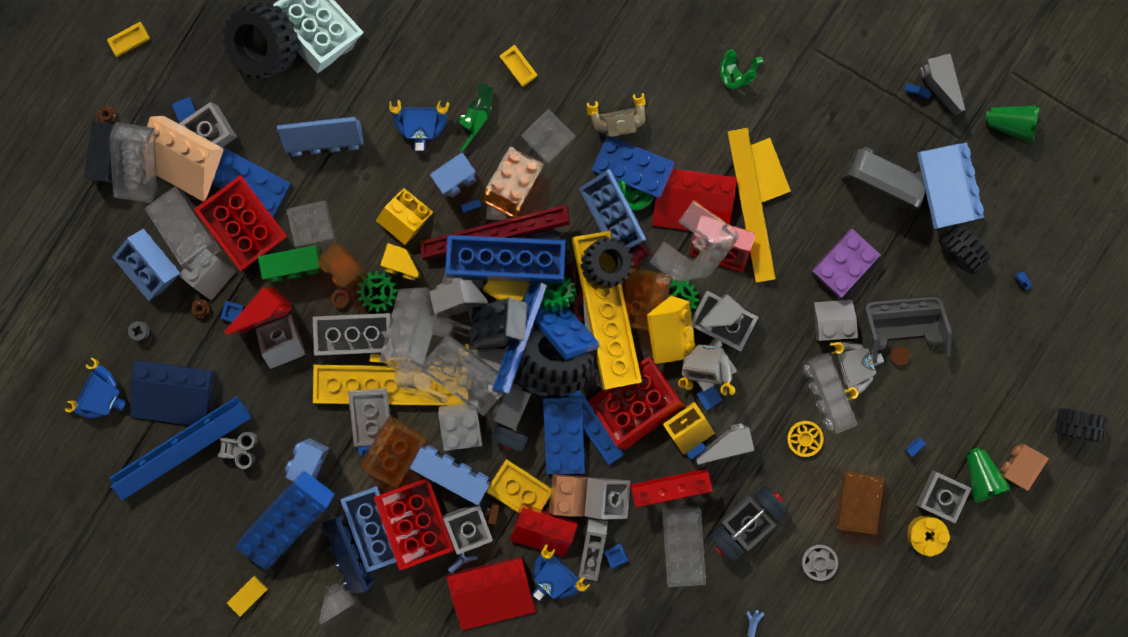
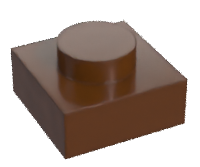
(492, 513)

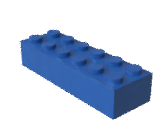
(505, 259)
(284, 520)

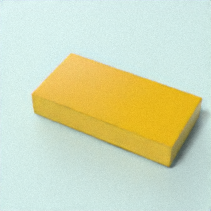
(128, 39)
(518, 66)
(247, 595)

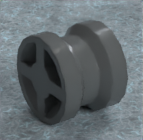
(141, 328)

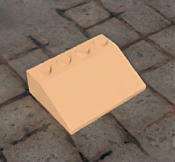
(184, 157)

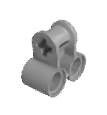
(235, 448)

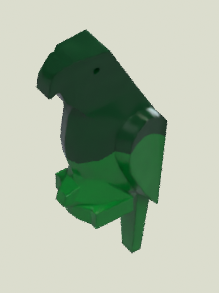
(477, 112)

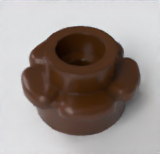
(111, 114)
(205, 308)

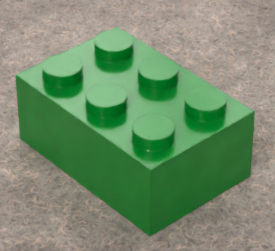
(290, 264)

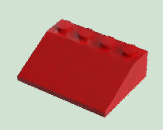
(708, 190)
(240, 223)
(264, 308)
(637, 408)
(413, 523)
(491, 593)

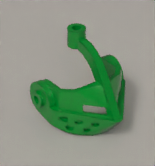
(729, 67)
(631, 196)

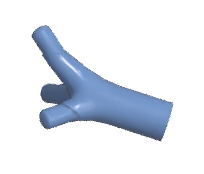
(461, 560)
(753, 622)

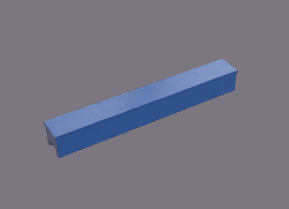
(179, 448)

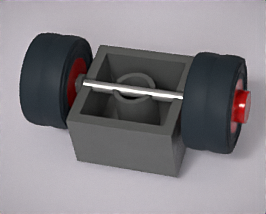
(509, 415)
(748, 523)

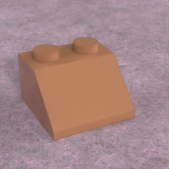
(1023, 466)
(568, 495)

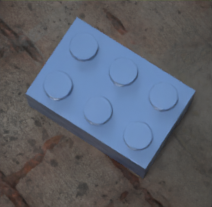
(454, 176)
(146, 264)
(308, 457)

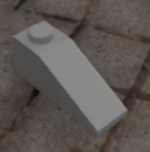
(593, 549)

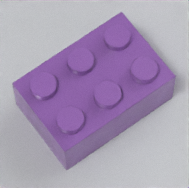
(845, 263)

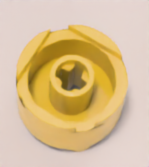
(938, 532)

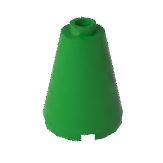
(1014, 121)
(984, 476)

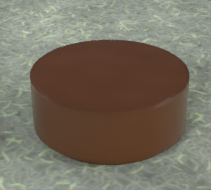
(340, 298)
(900, 356)

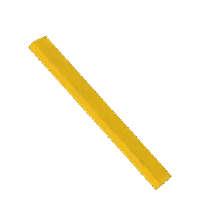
(751, 204)

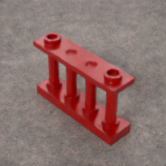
(671, 487)

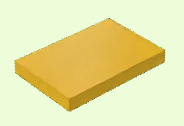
(768, 171)
(517, 486)

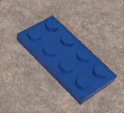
(634, 166)
(265, 185)
(565, 332)
(564, 435)

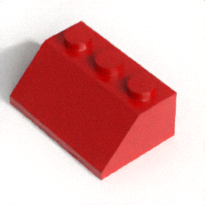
(739, 253)
(541, 528)

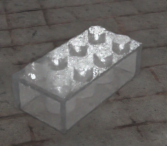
(133, 162)
(182, 229)
(409, 330)
(462, 374)
(830, 393)
(683, 546)

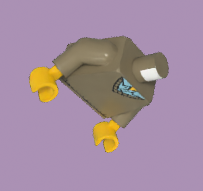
(618, 122)

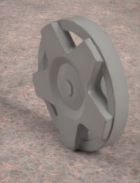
(819, 562)

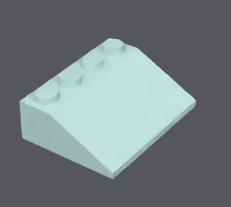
(321, 29)

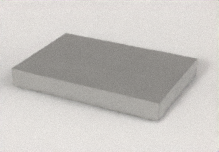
(368, 414)

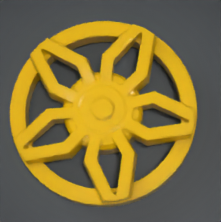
(805, 438)

